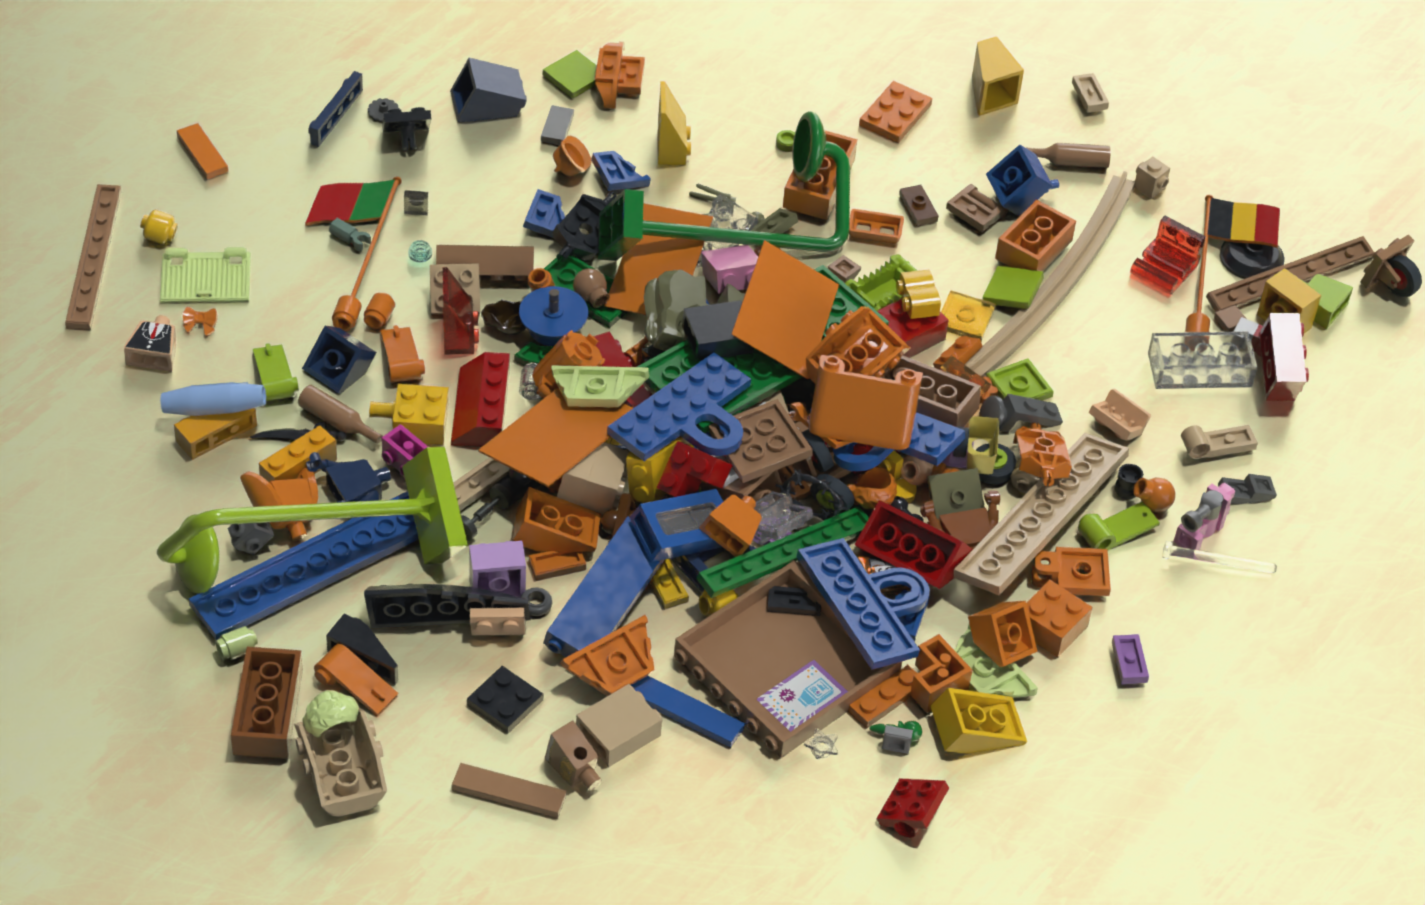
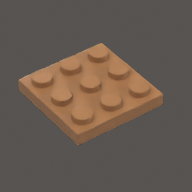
(767, 441)

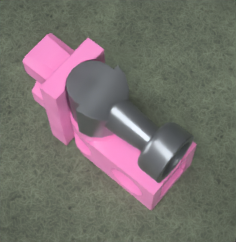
(1206, 518)

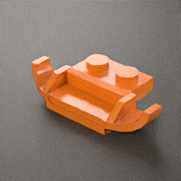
(617, 73)

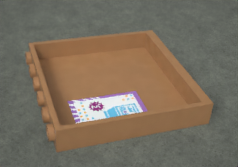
(779, 668)

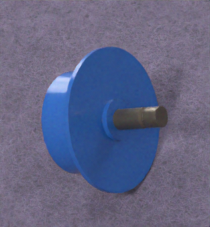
(552, 313)

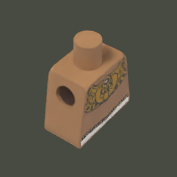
(573, 756)

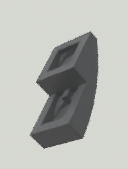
(1251, 489)

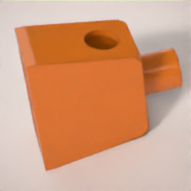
(733, 524)

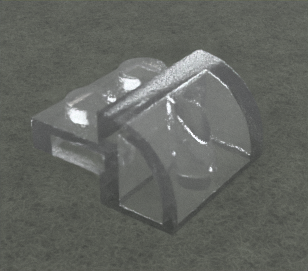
(779, 517)

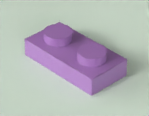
(1130, 659)

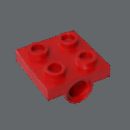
(912, 805)

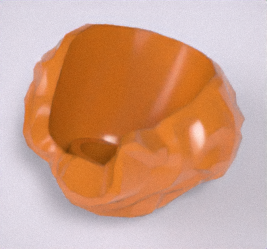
(874, 486)

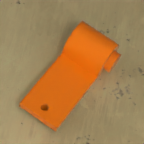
(402, 355)
(356, 677)

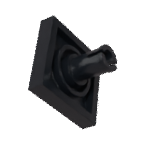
(407, 123)

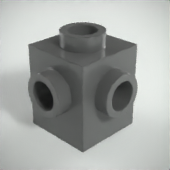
(250, 536)

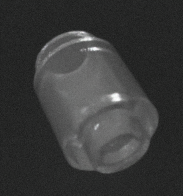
(527, 385)

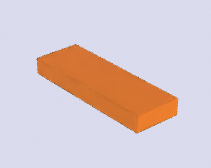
(202, 151)

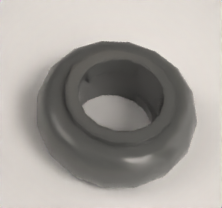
(540, 594)

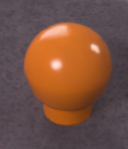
(1155, 493)

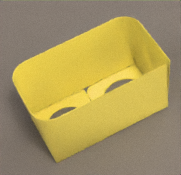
(984, 429)

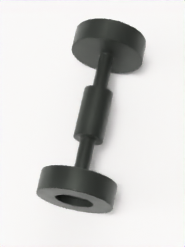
(500, 496)

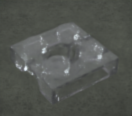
(726, 210)

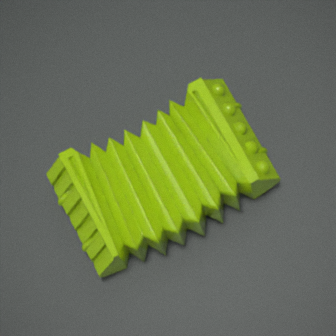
(880, 288)

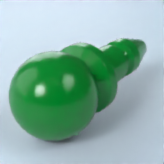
(911, 725)

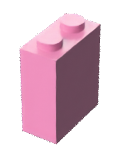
(729, 266)

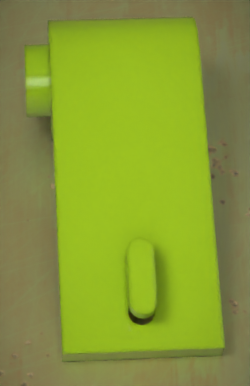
(275, 372)
(1118, 527)

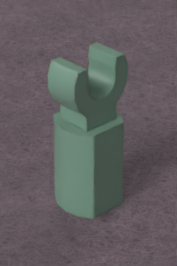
(349, 234)

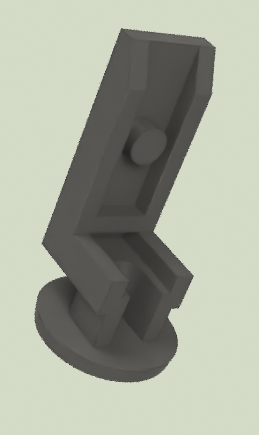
(1020, 408)

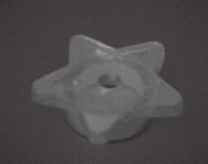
(822, 751)

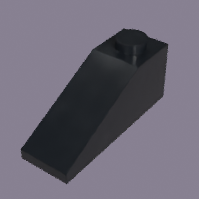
(365, 645)

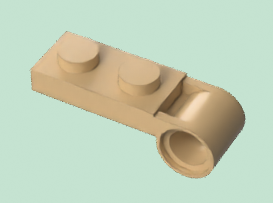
(1218, 442)

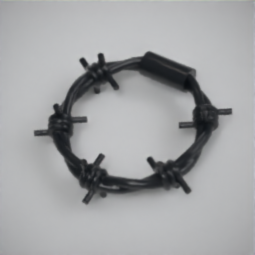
(798, 477)

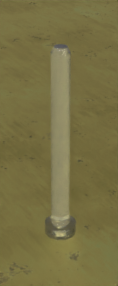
(1169, 550)

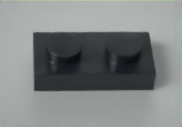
(791, 601)

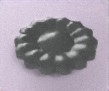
(379, 107)

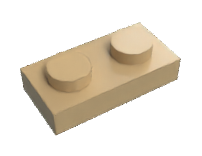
(1090, 92)

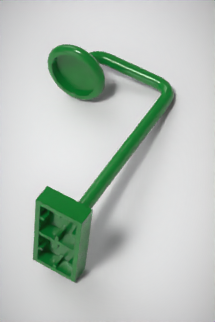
(623, 223)

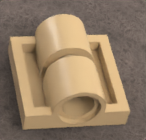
(465, 274)

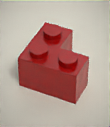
(688, 468)

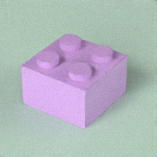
(498, 567)

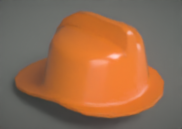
(571, 157)

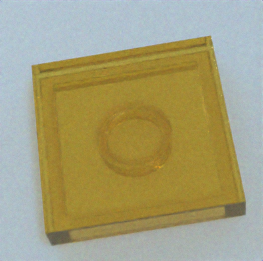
(967, 314)

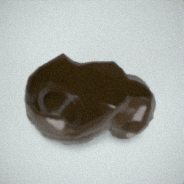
(504, 316)

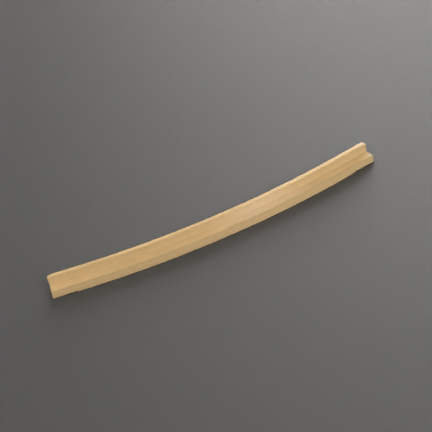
(1059, 283)

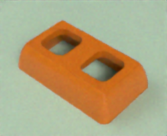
(876, 221)

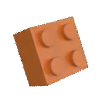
(1057, 617)

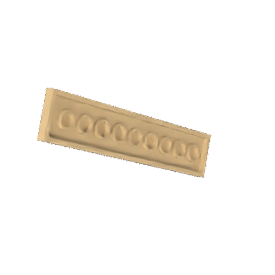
(1040, 516)

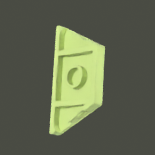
(598, 385)
(988, 676)

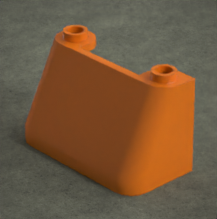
(864, 406)

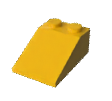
(672, 130)
(977, 721)

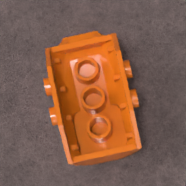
(861, 343)

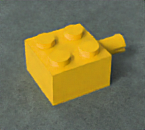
(418, 409)

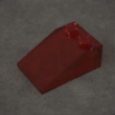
(458, 317)

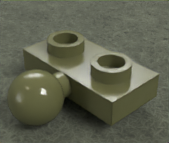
(777, 222)

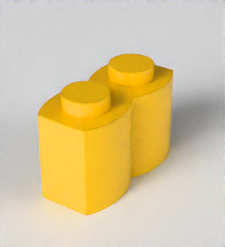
(918, 294)

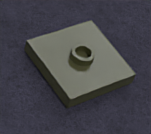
(955, 491)

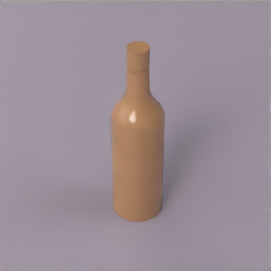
(1075, 154)
(335, 413)

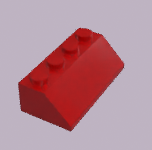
(481, 399)
(912, 544)

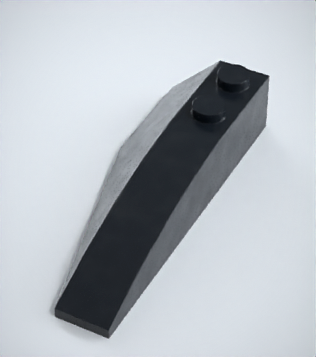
(432, 604)

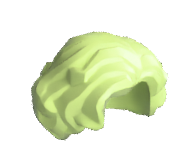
(329, 710)

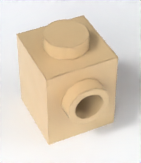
(1151, 177)

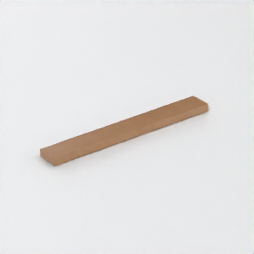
(93, 257)
(1322, 262)

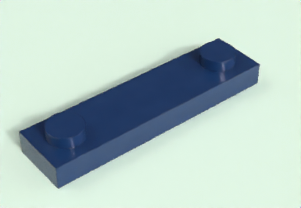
(335, 109)

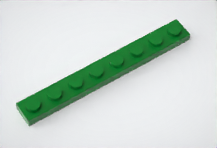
(779, 553)

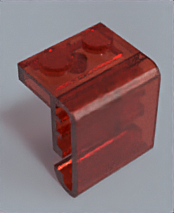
(1170, 256)

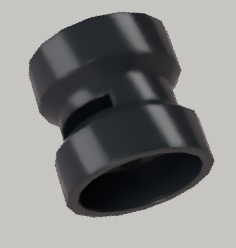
(1127, 478)

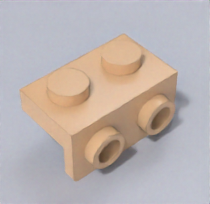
(1120, 415)
(497, 621)

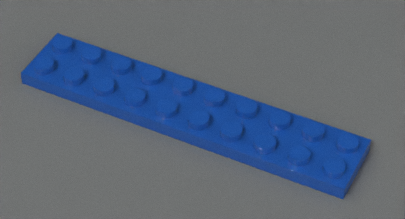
(302, 570)

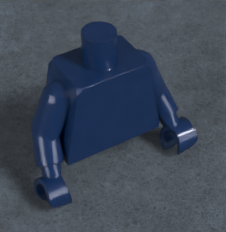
(352, 479)

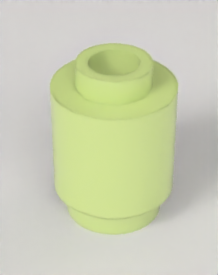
(235, 643)

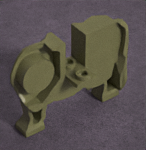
(665, 304)

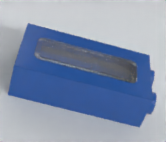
(672, 525)

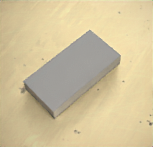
(557, 125)

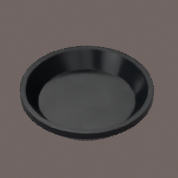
(1250, 259)

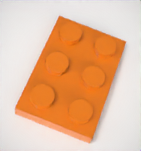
(895, 111)

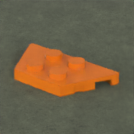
(614, 659)

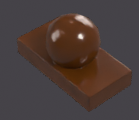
(613, 519)

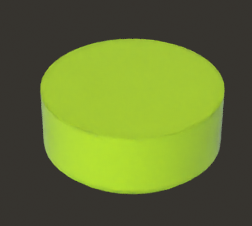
(785, 140)

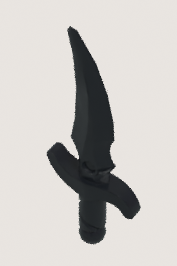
(292, 433)

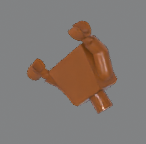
(968, 525)

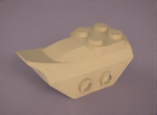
(344, 765)

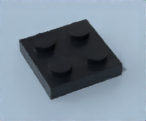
(505, 699)

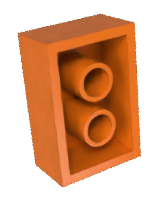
(1035, 238)

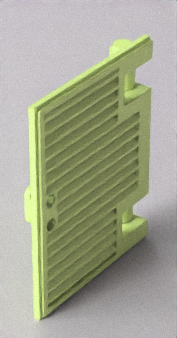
(205, 276)

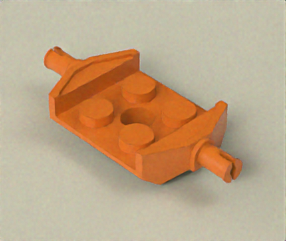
(1043, 453)

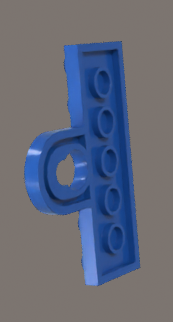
(681, 406)
(929, 442)
(859, 604)

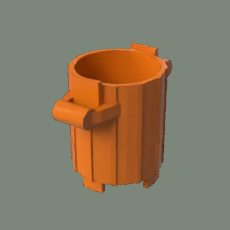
(570, 350)

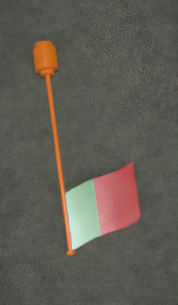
(352, 205)

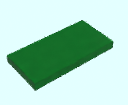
(563, 276)

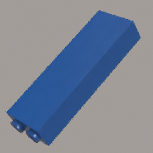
(603, 594)

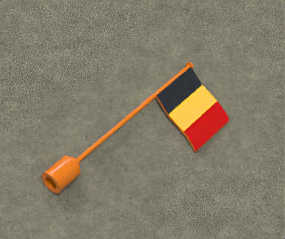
(1233, 223)

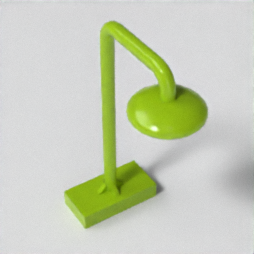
(431, 502)

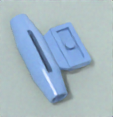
(213, 399)

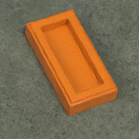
(556, 563)

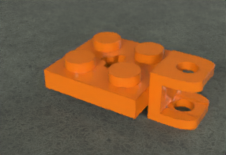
(1065, 567)

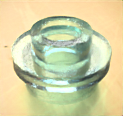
(420, 251)

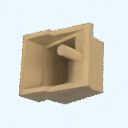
(596, 479)

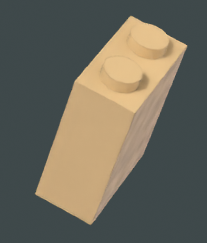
(619, 724)

